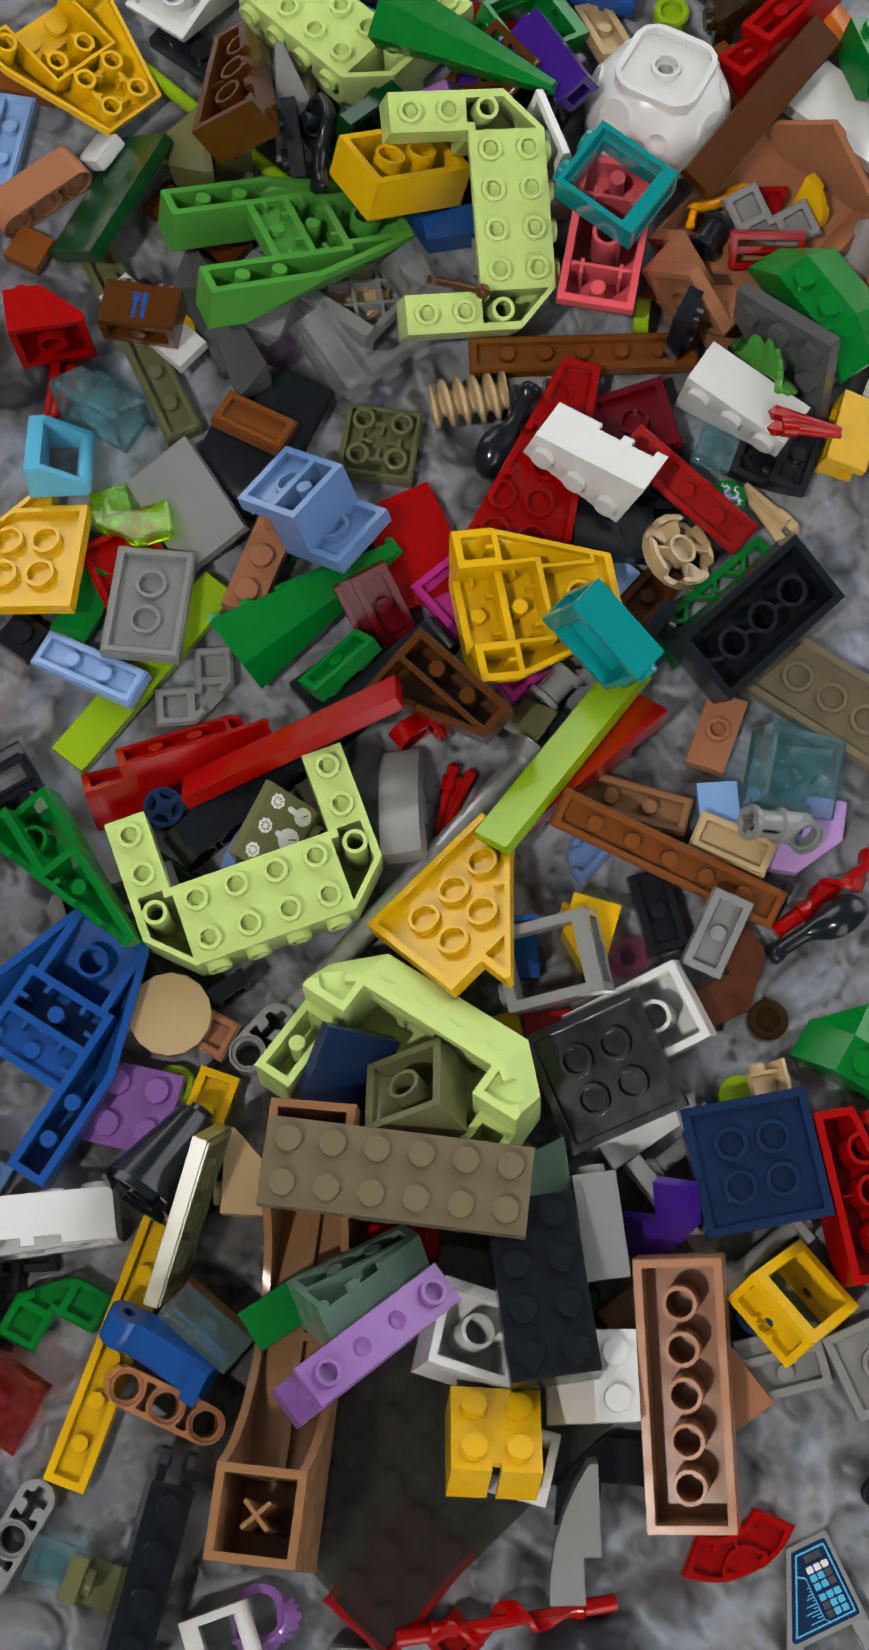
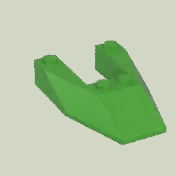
(303, 235)

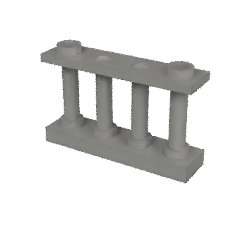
(646, 1171)

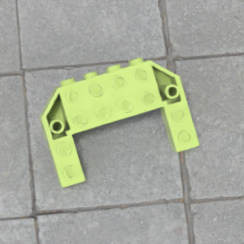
(332, 45)
(508, 206)
(263, 900)
(400, 1002)

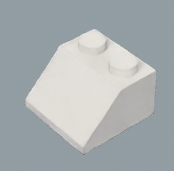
(464, 1342)
(604, 1400)

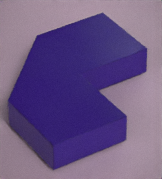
(674, 1218)

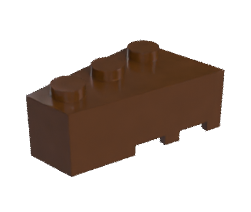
(445, 689)

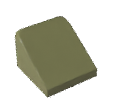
(531, 720)

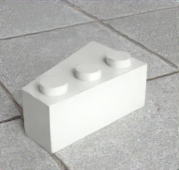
(735, 399)
(592, 462)
(59, 1221)

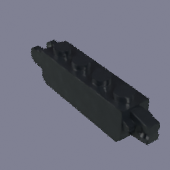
(150, 1557)

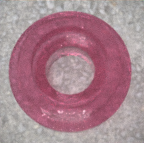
(632, 946)

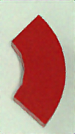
(736, 1556)

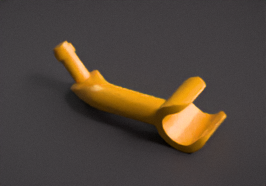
(709, 204)

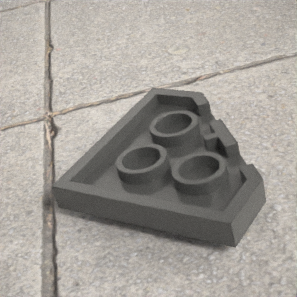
(805, 346)

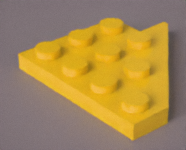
(42, 556)
(455, 915)

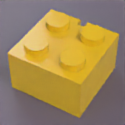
(490, 1431)

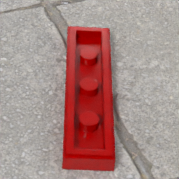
(696, 495)

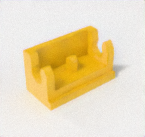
(851, 453)

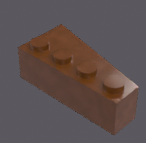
(236, 96)

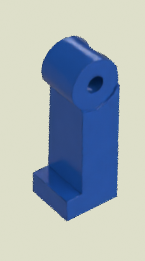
(444, 228)
(158, 1349)

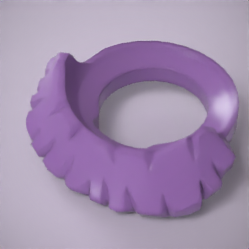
(287, 1616)

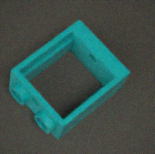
(636, 159)
(604, 635)

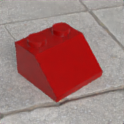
(45, 327)

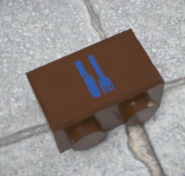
(142, 313)

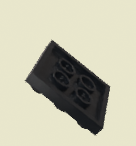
(605, 1071)

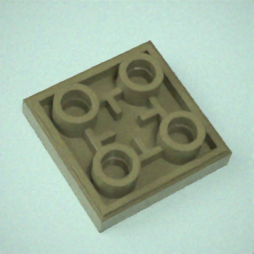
(380, 444)

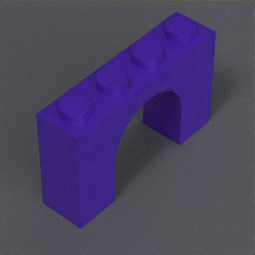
(557, 59)

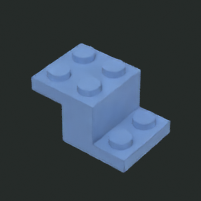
(314, 509)

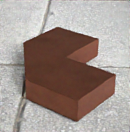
(735, 991)

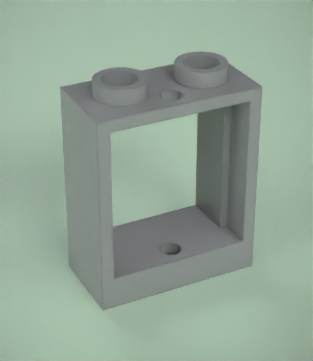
(592, 957)
(600, 1223)

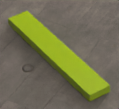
(105, 720)
(555, 765)

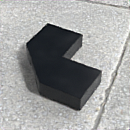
(618, 1463)

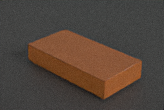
(254, 423)

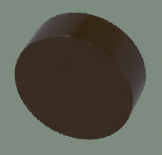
(766, 1021)

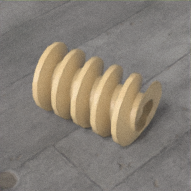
(469, 399)

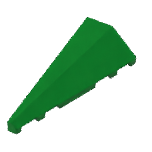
(439, 35)
(281, 624)
(54, 851)

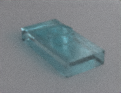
(205, 1328)

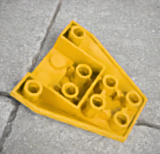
(82, 63)

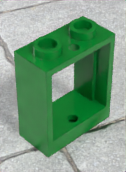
(567, 21)

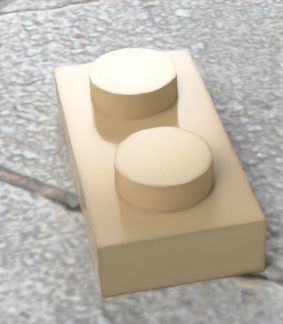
(605, 30)

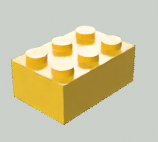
(397, 177)

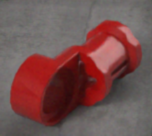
(413, 729)

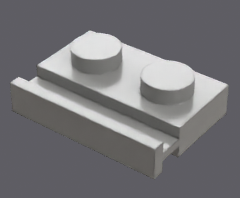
(804, 1375)

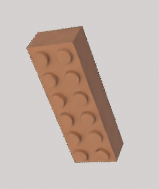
(686, 1394)

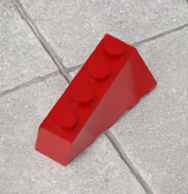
(846, 1164)

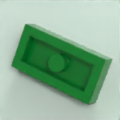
(339, 665)

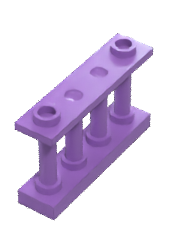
(365, 1345)

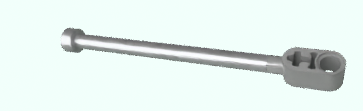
(357, 939)

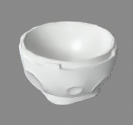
(661, 93)

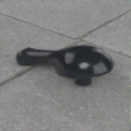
(317, 132)
(500, 439)
(828, 922)

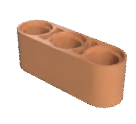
(41, 190)
(141, 1404)

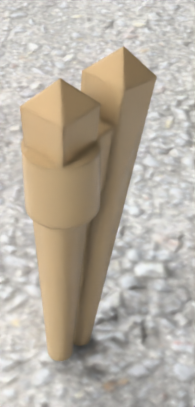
(772, 517)

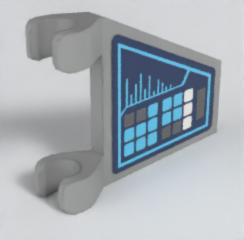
(819, 1595)

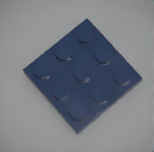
(756, 1162)

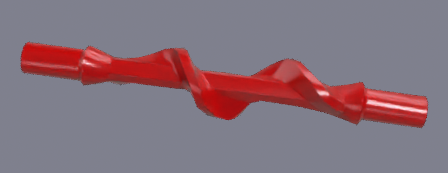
(821, 891)
(503, 1615)

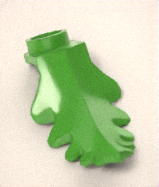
(765, 359)

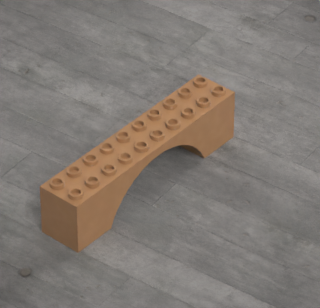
(271, 1474)

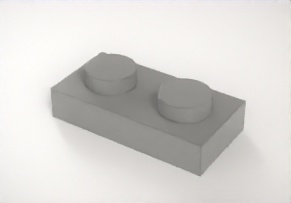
(716, 932)

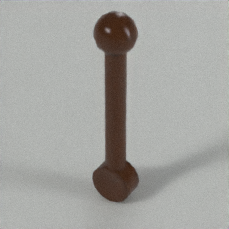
(482, 290)

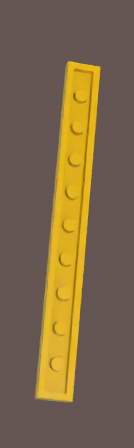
(91, 1410)

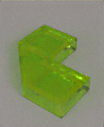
(140, 527)

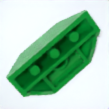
(825, 291)
(838, 1049)

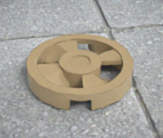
(677, 551)

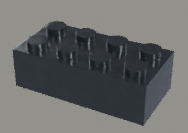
(754, 619)
(545, 1298)

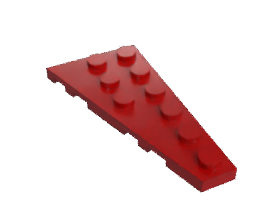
(522, 494)

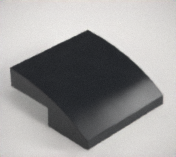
(297, 399)
(233, 464)
(784, 474)
(619, 538)

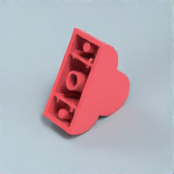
(595, 267)

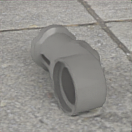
(560, 682)
(787, 822)

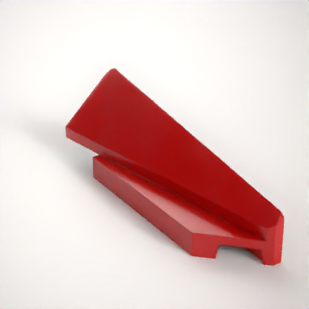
(765, 37)
(633, 728)
(162, 763)

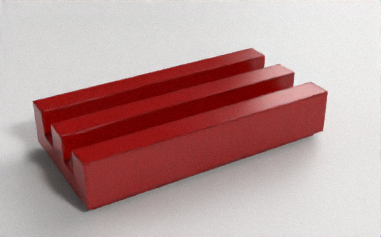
(757, 234)

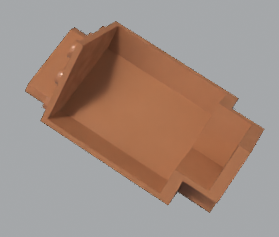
(779, 158)

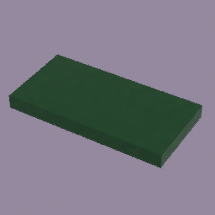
(111, 199)

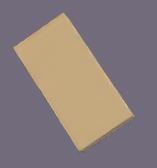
(722, 841)

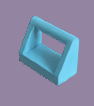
(47, 434)

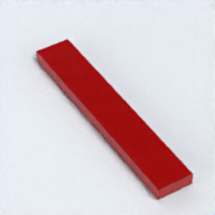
(292, 742)

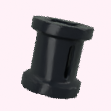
(710, 234)

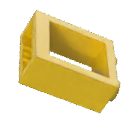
(762, 1299)

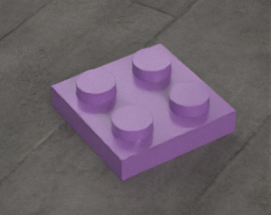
(134, 1105)

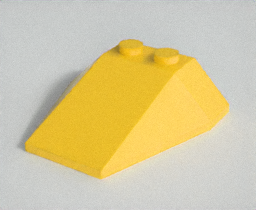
(504, 589)

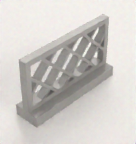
(348, 313)

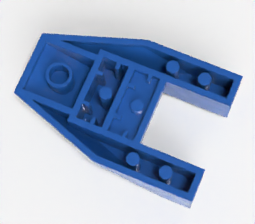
(66, 1025)

